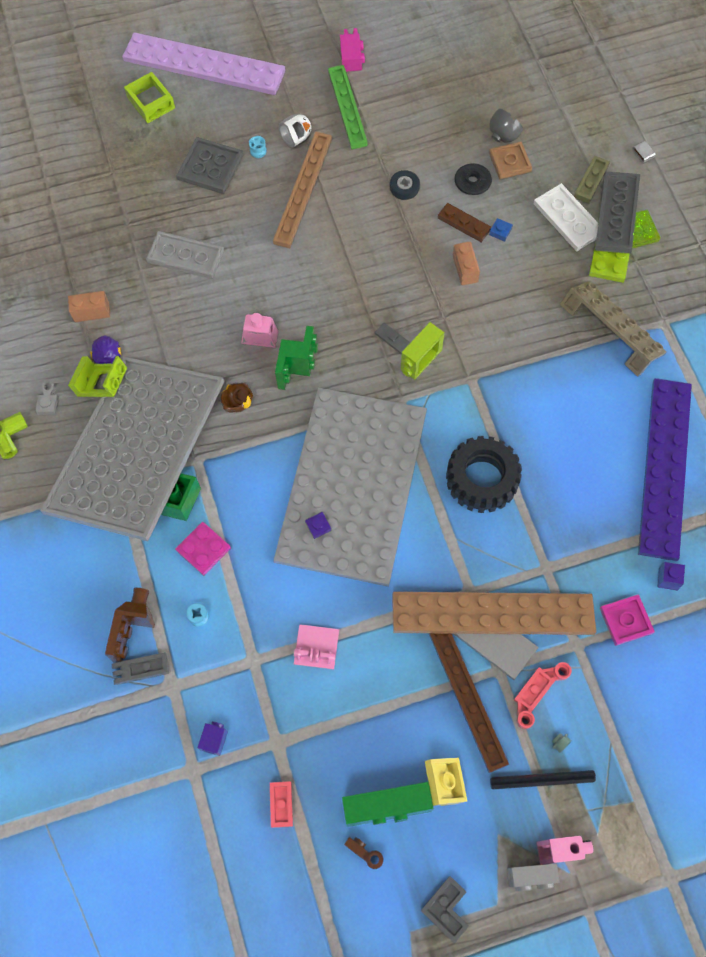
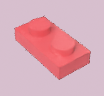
(281, 804)

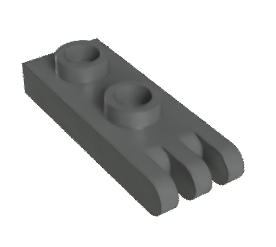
(141, 668)

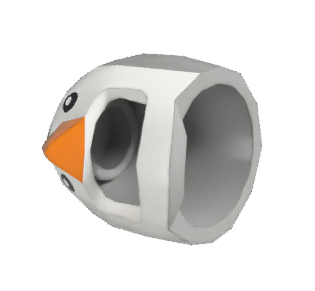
(294, 129)

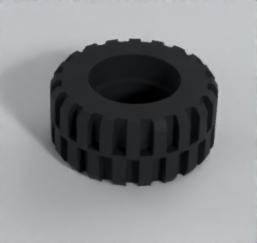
(483, 451)

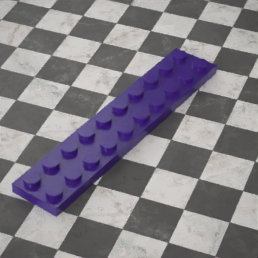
(665, 470)

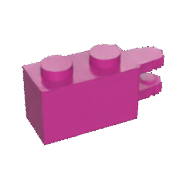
(351, 51)

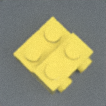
(445, 781)

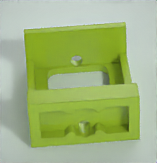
(87, 374)

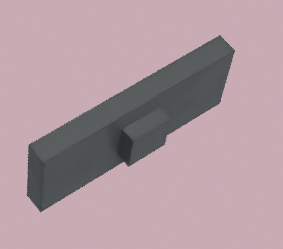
(392, 338)

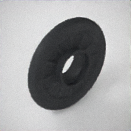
(473, 170)

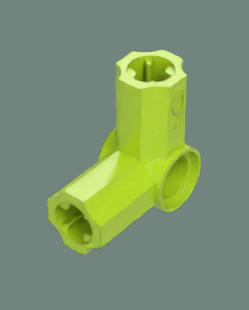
(10, 426)

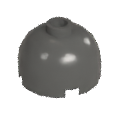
(504, 127)

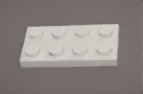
(568, 217)

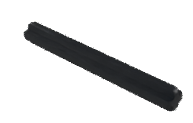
(542, 779)

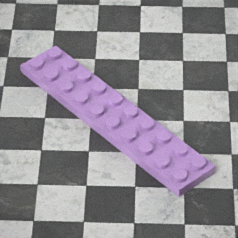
(204, 63)

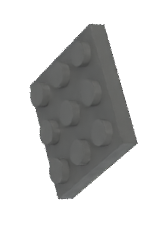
(210, 165)

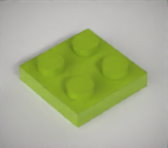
(609, 265)

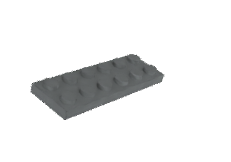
(617, 212)

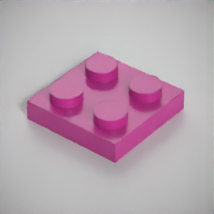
(203, 548)
(627, 620)

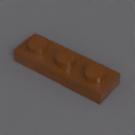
(464, 222)

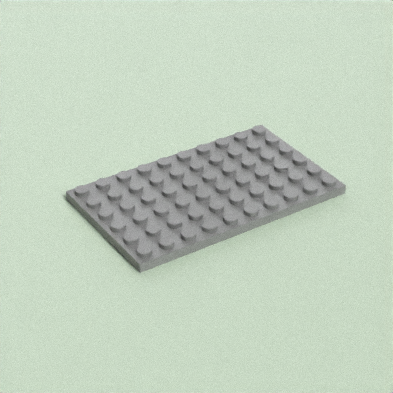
(134, 449)
(360, 476)

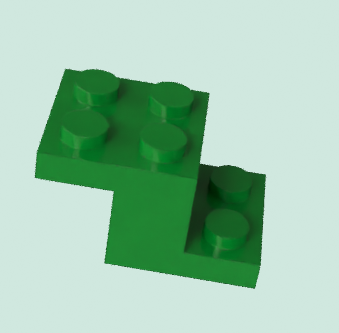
(296, 357)

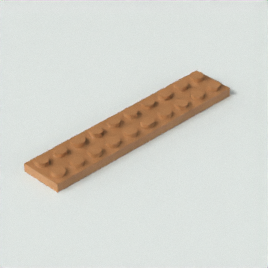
(493, 613)

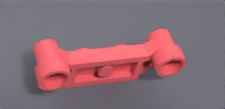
(536, 689)

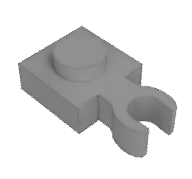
(47, 402)

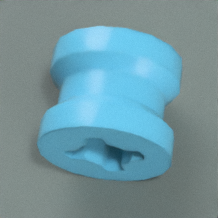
(257, 147)
(201, 617)

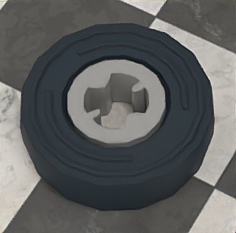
(409, 179)

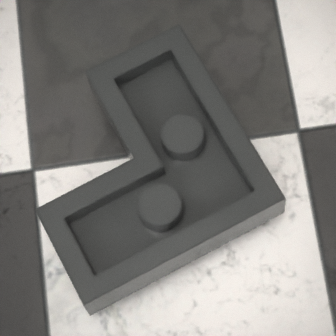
(440, 910)

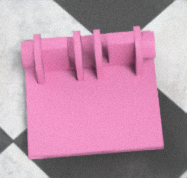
(316, 647)

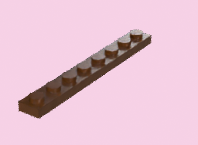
(469, 701)

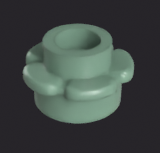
(561, 742)

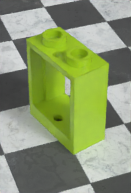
(150, 111)
(422, 351)

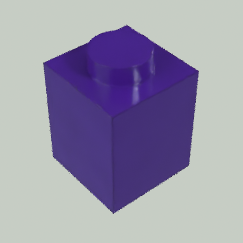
(671, 576)
(213, 738)

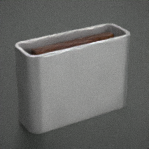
(643, 152)

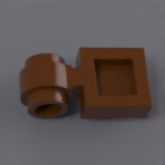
(357, 847)

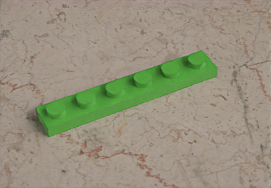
(347, 107)

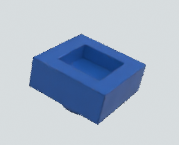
(501, 229)

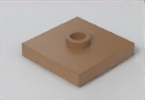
(510, 160)

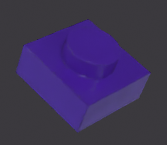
(318, 525)

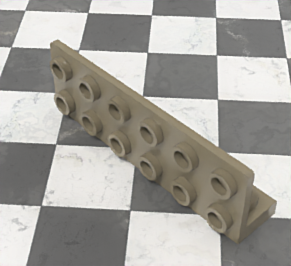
(613, 316)

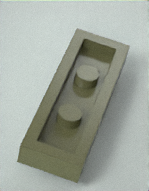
(591, 179)

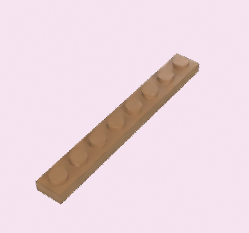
(302, 190)

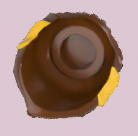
(236, 397)

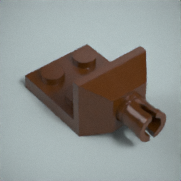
(128, 614)

